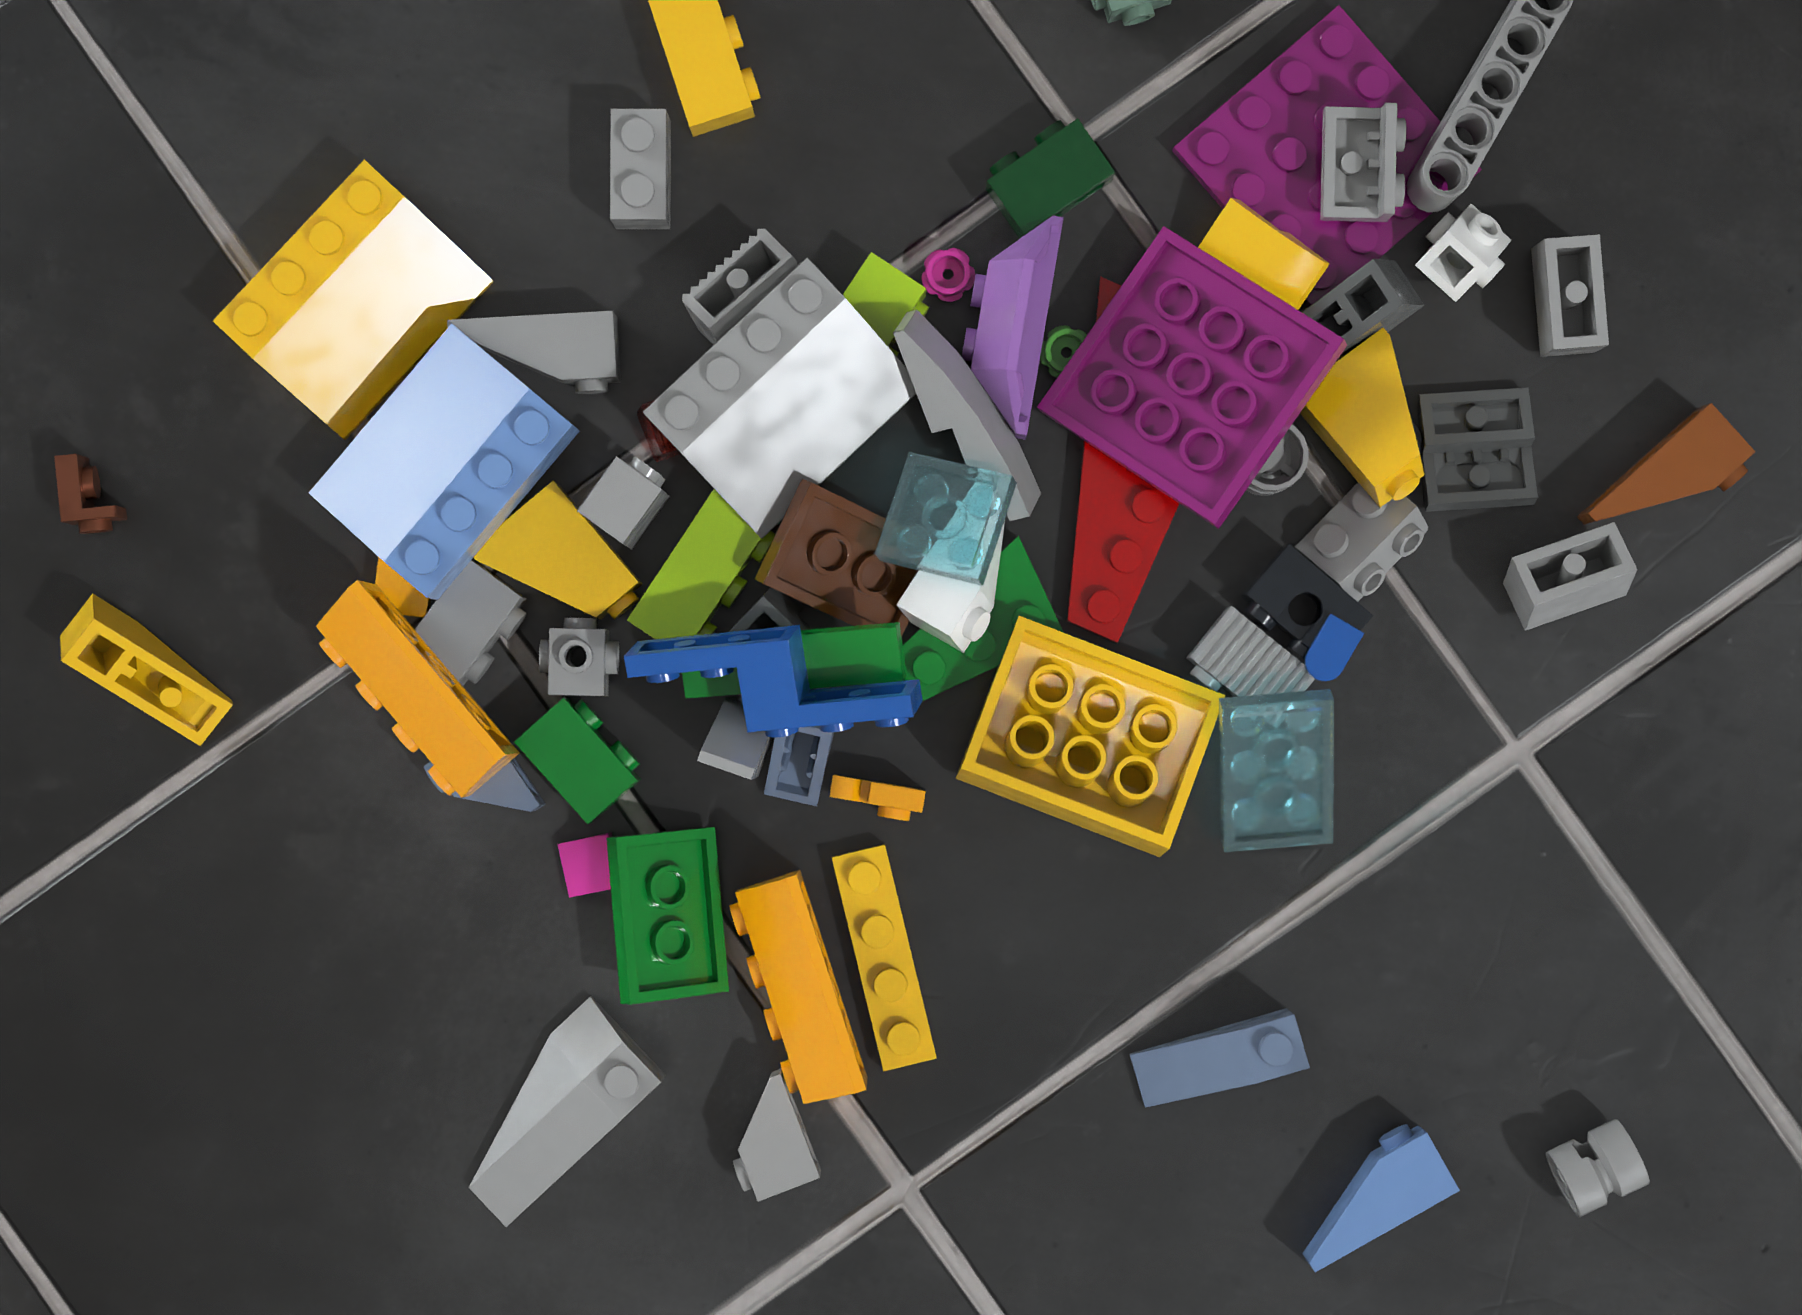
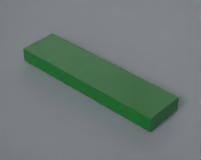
(832, 660)

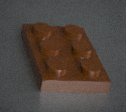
(830, 560)

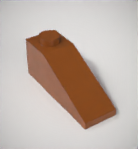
(1688, 461)

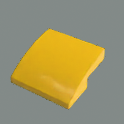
(1264, 253)

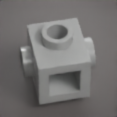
(557, 661)

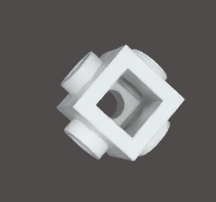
(1464, 251)

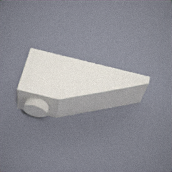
(951, 607)

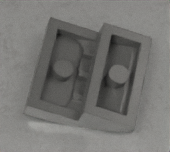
(1477, 449)

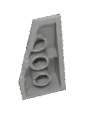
(570, 1101)

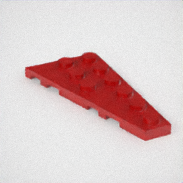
(1115, 535)

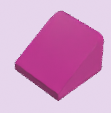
(586, 865)

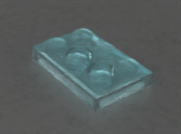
(1276, 770)

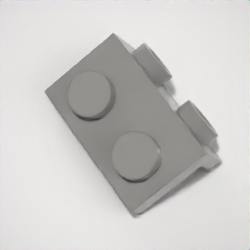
(1360, 163)
(1362, 541)

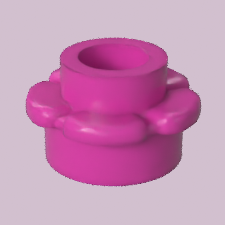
(953, 260)

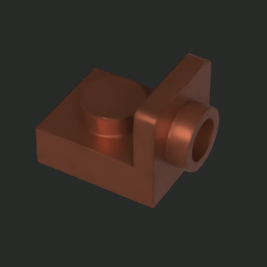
(77, 487)

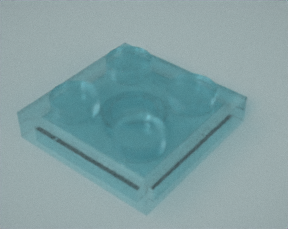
(945, 518)

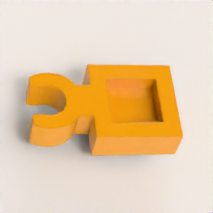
(892, 799)

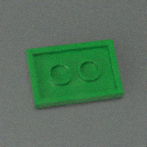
(667, 915)

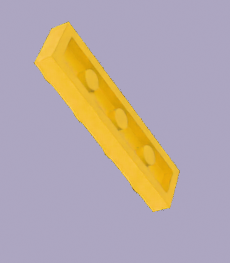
(884, 957)

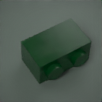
(1049, 177)

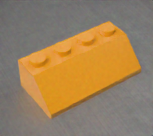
(415, 688)
(801, 989)

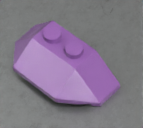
(1013, 322)

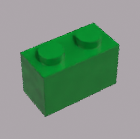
(579, 758)

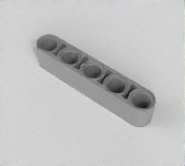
(1478, 112)

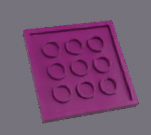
(1269, 144)
(1192, 376)

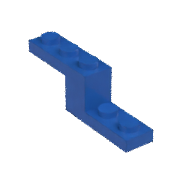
(774, 681)

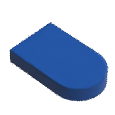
(1331, 649)

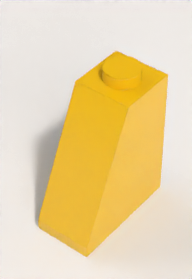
(1367, 420)
(561, 555)

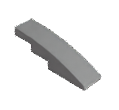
(958, 401)

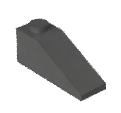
(1366, 302)

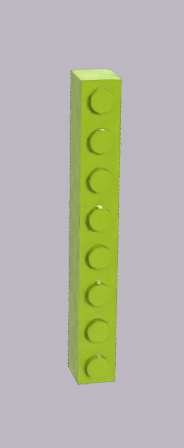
(718, 542)

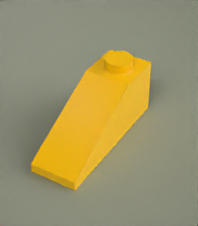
(141, 670)

